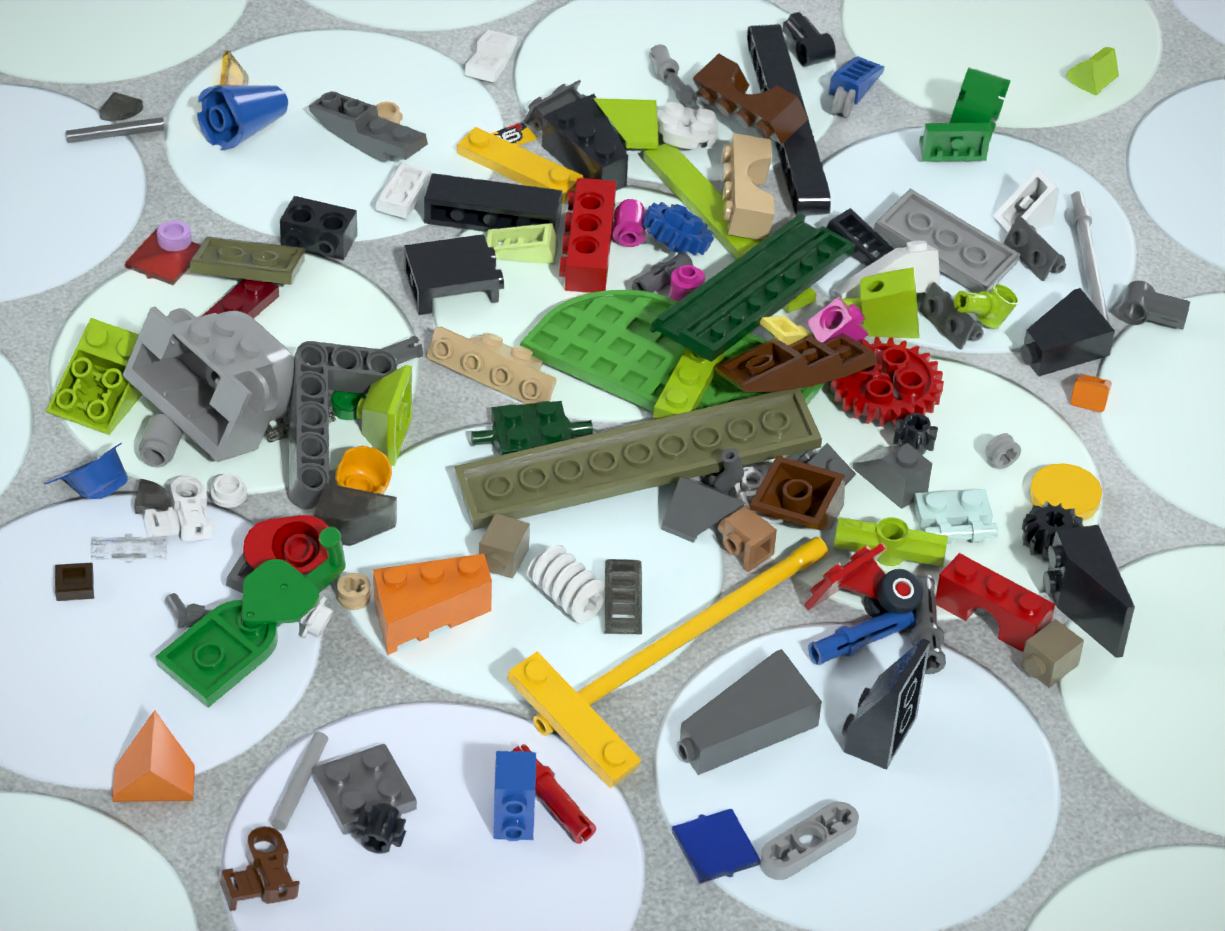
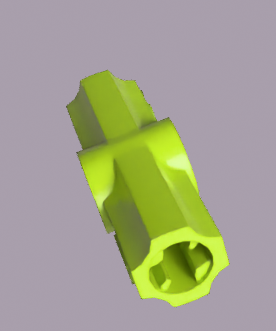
(897, 538)

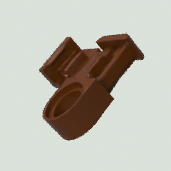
(264, 874)

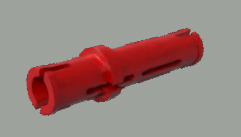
(560, 802)

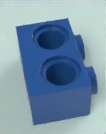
(514, 795)

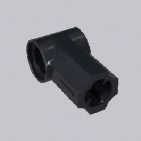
(809, 44)

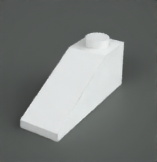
(916, 254)

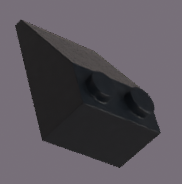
(1089, 586)
(887, 709)

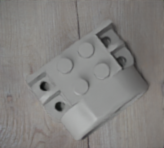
(213, 377)

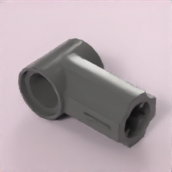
(1144, 304)

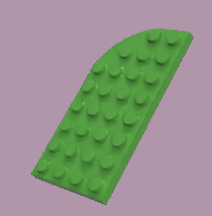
(610, 345)

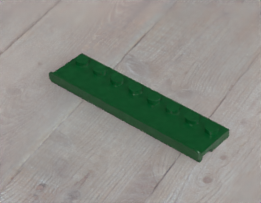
(753, 288)

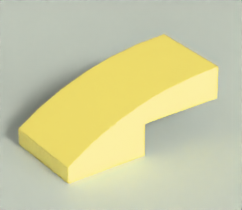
(784, 329)

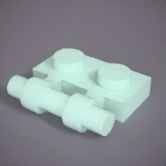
(956, 514)

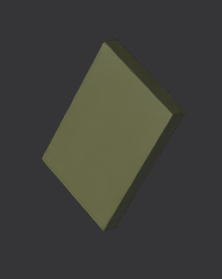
(248, 260)

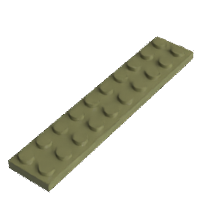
(636, 457)

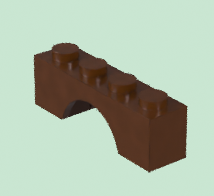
(772, 113)

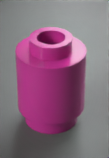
(628, 223)
(685, 280)

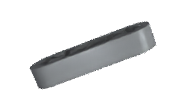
(803, 855)

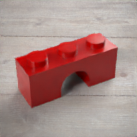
(970, 585)

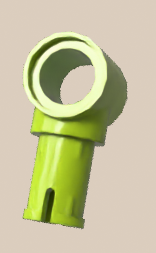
(989, 306)

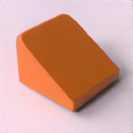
(1091, 392)

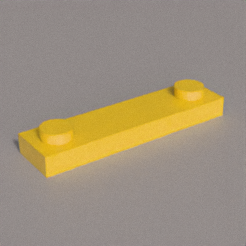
(516, 162)
(573, 719)

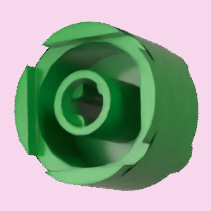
(980, 98)

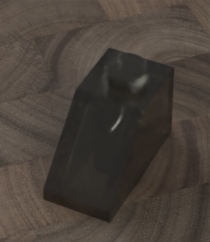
(356, 512)

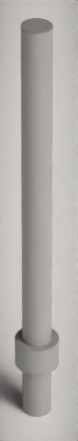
(1082, 221)

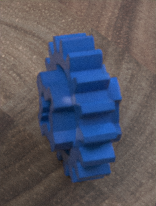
(678, 228)

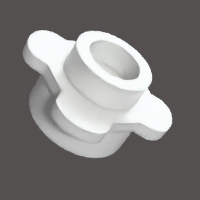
(317, 619)

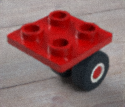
(891, 592)

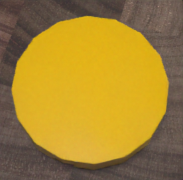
(1067, 485)

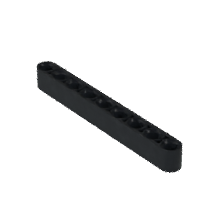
(799, 153)

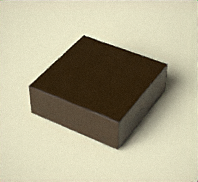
(74, 581)

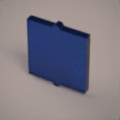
(715, 845)

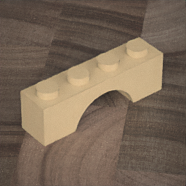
(747, 206)

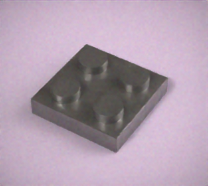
(361, 782)

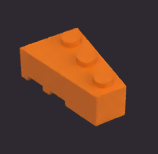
(429, 596)

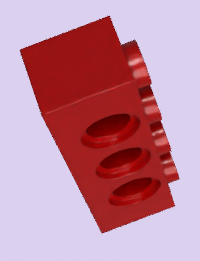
(589, 236)

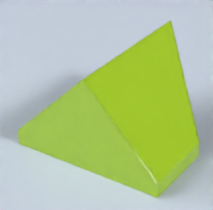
(634, 120)

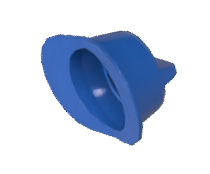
(97, 477)

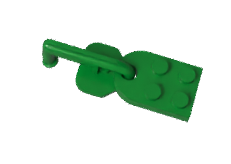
(244, 632)

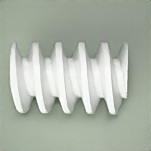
(567, 583)

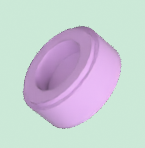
(174, 235)

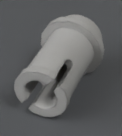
(663, 62)

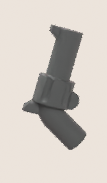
(684, 93)
(185, 616)

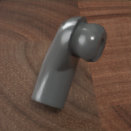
(732, 474)

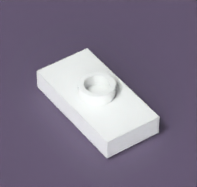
(403, 190)

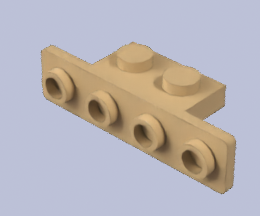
(493, 364)

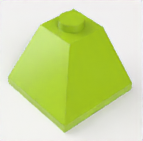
(388, 412)

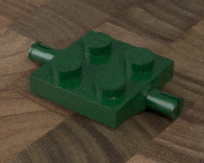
(529, 427)

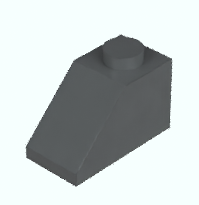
(896, 472)

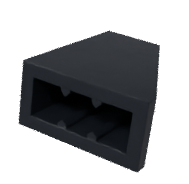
(1067, 336)

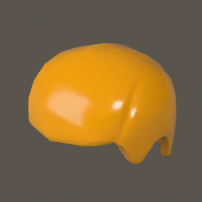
(364, 470)

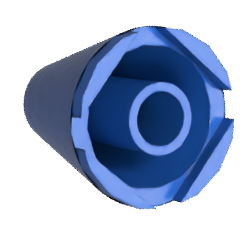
(239, 112)

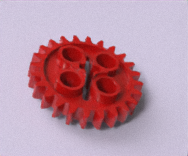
(892, 388)

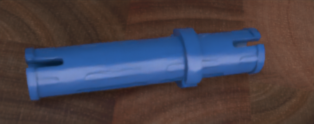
(848, 640)

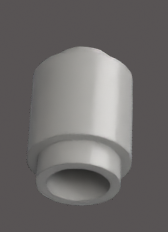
(159, 441)

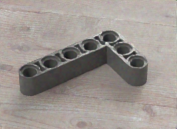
(324, 374)

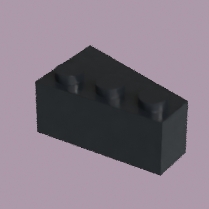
(585, 141)

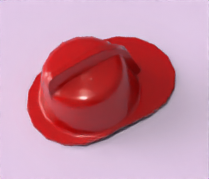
(286, 539)

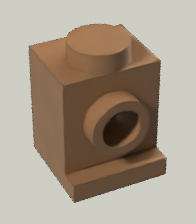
(748, 537)

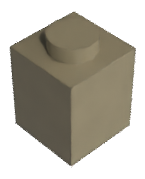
(505, 544)
(1052, 653)

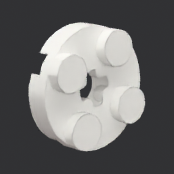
(687, 126)

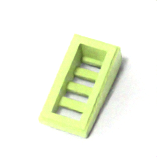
(533, 242)

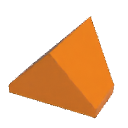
(154, 767)

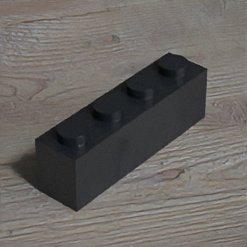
(489, 204)

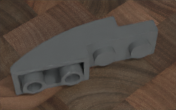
(364, 129)

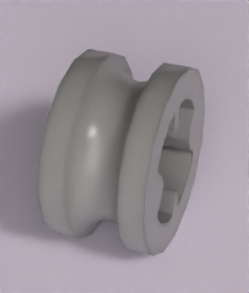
(843, 102)
(1003, 450)

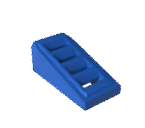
(856, 75)

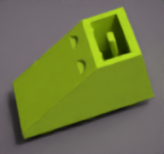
(93, 382)

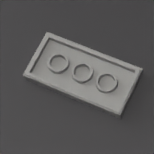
(963, 249)

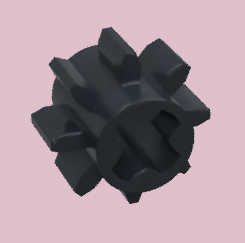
(917, 432)
(380, 828)

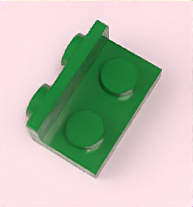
(955, 142)

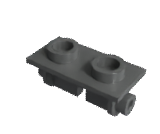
(561, 96)
(1034, 249)
(956, 326)

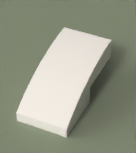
(491, 56)

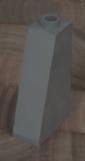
(749, 715)

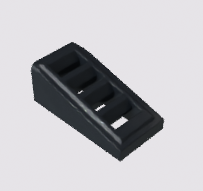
(851, 225)

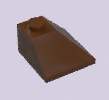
(801, 494)

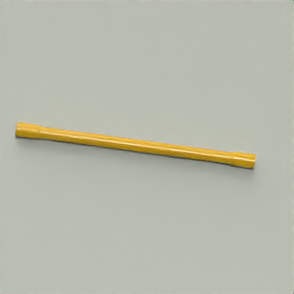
(797, 561)

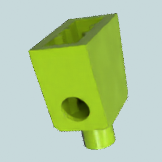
(889, 304)

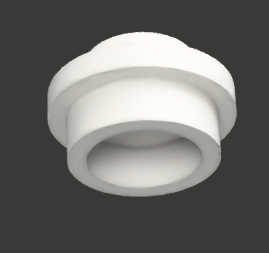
(228, 491)

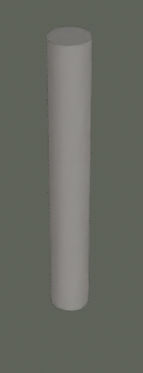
(299, 781)

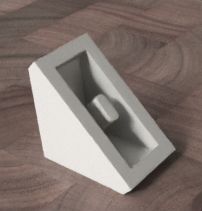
(1033, 201)

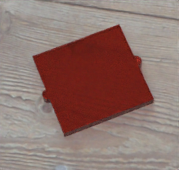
(160, 263)

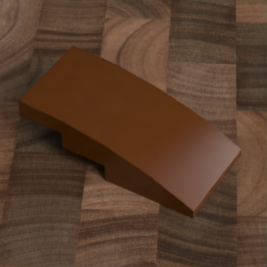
(798, 365)

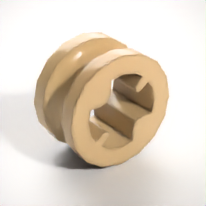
(354, 582)

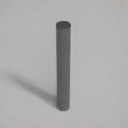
(114, 130)

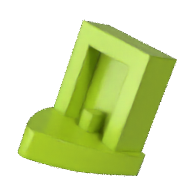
(1095, 72)

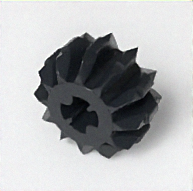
(1042, 523)

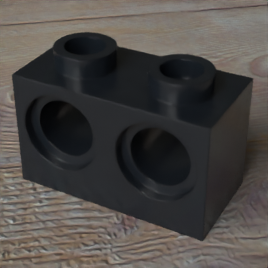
(318, 227)

